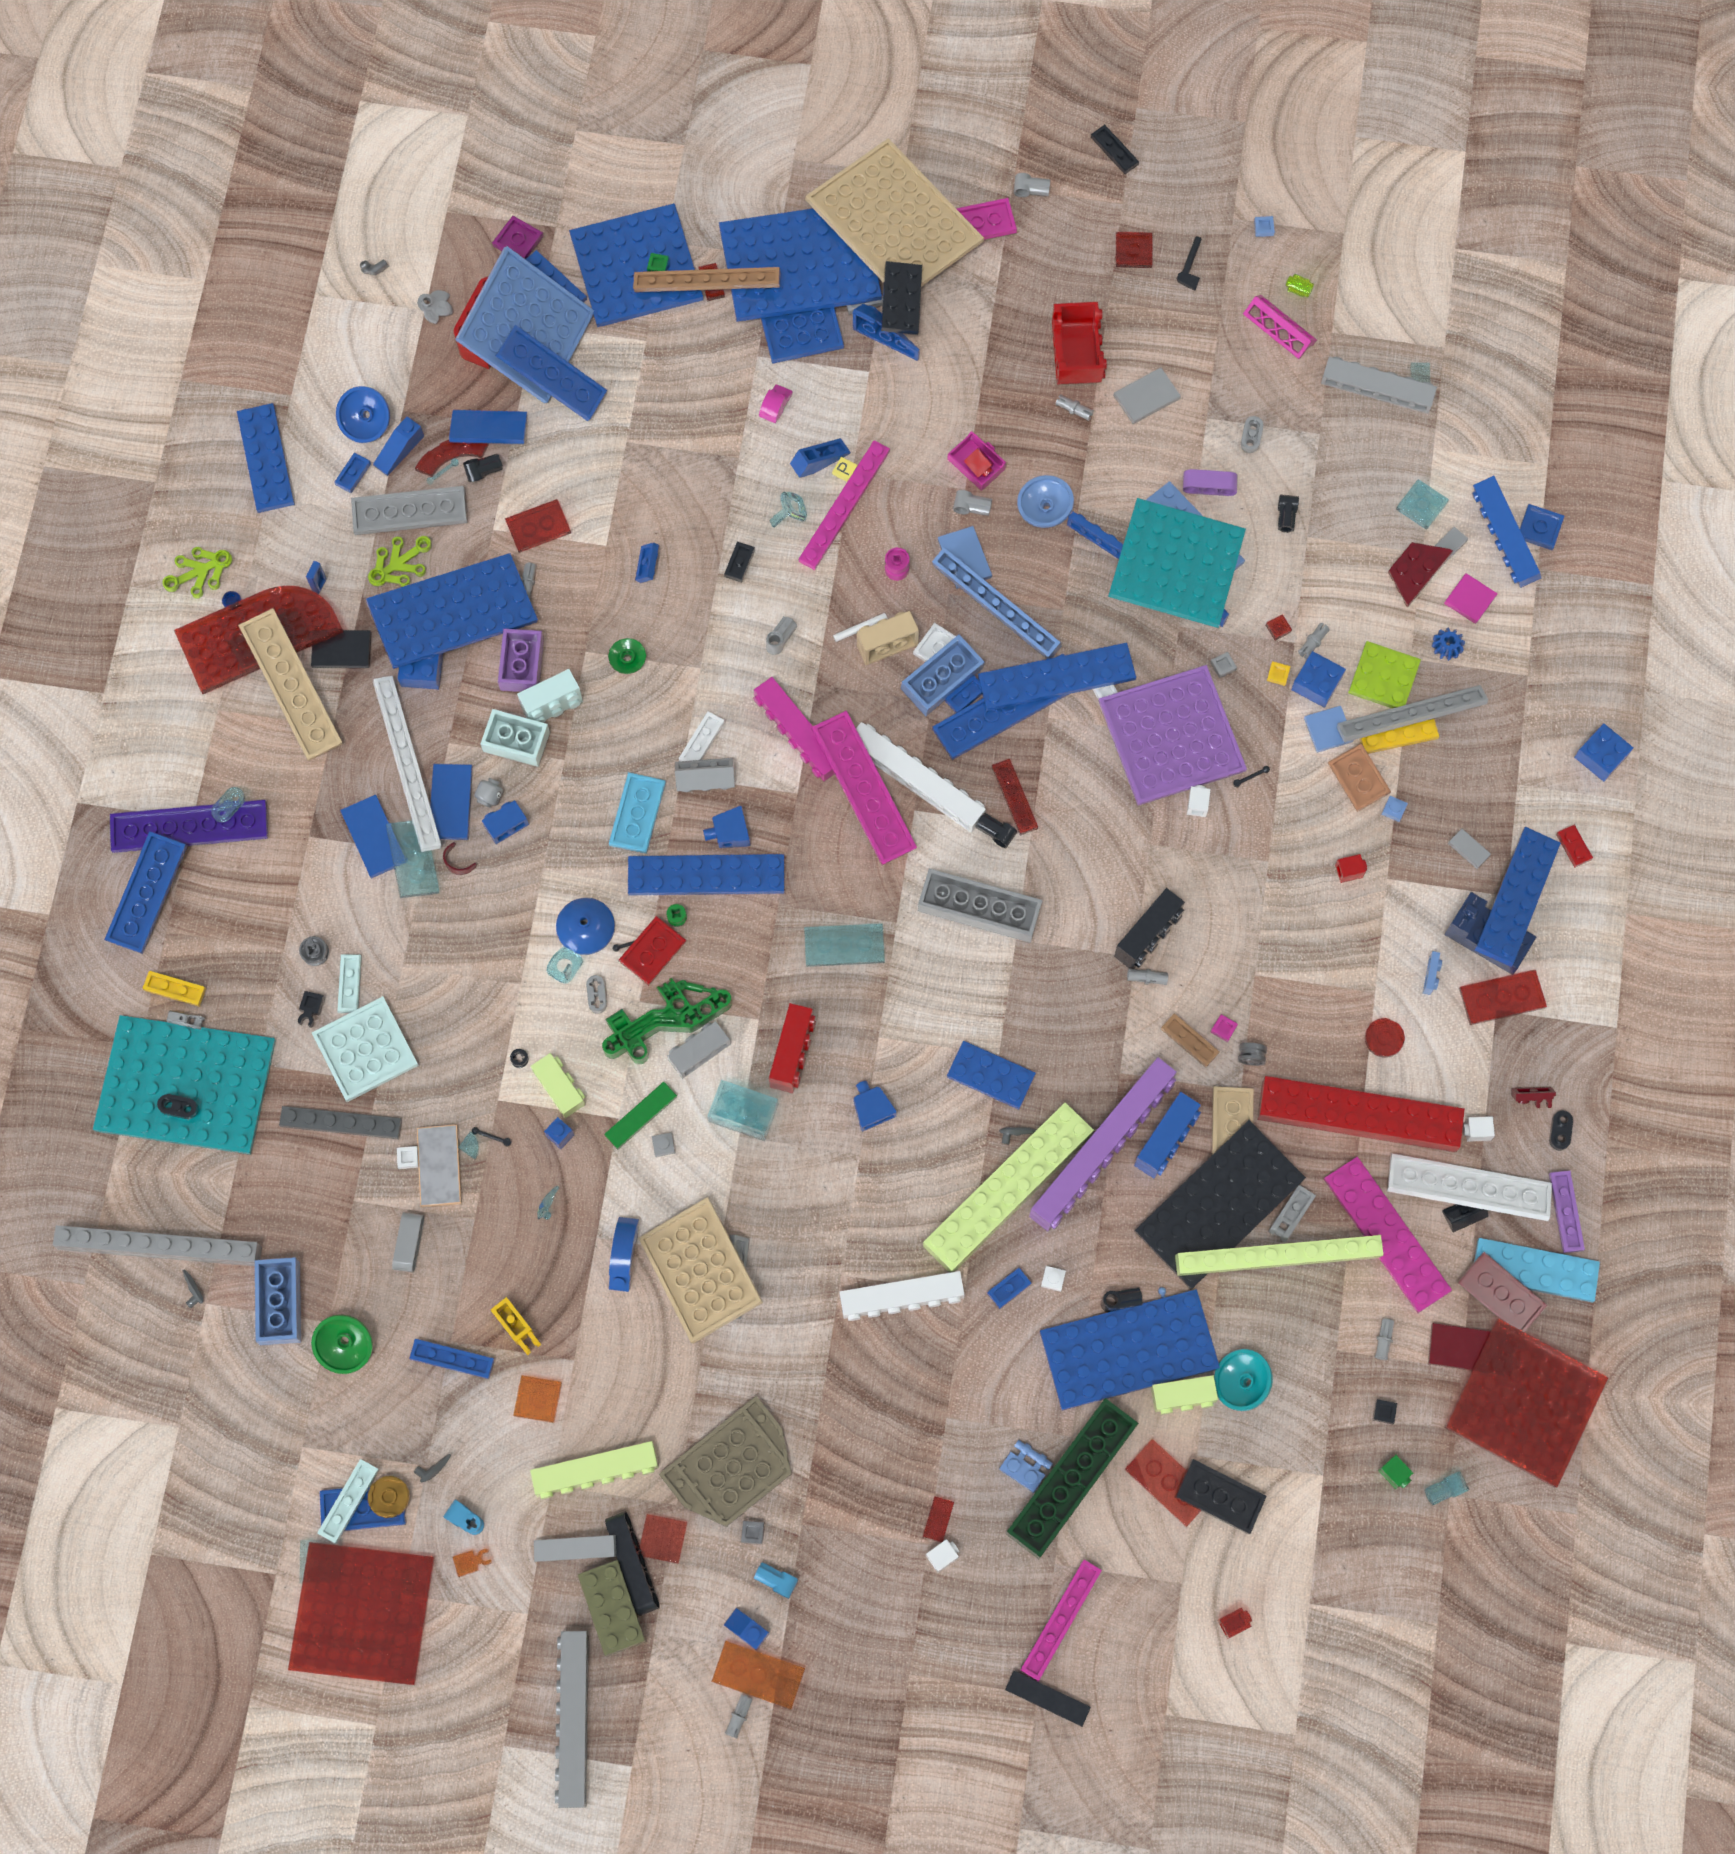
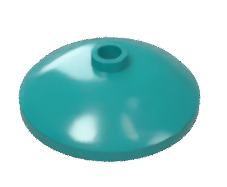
(1233, 1376)

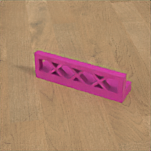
(1283, 320)

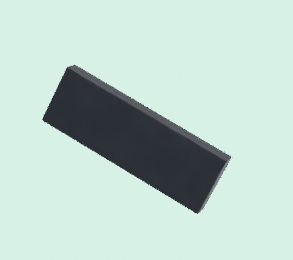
(1114, 149)

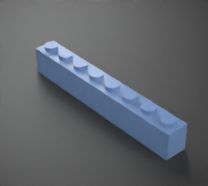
(996, 604)

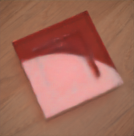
(1278, 627)

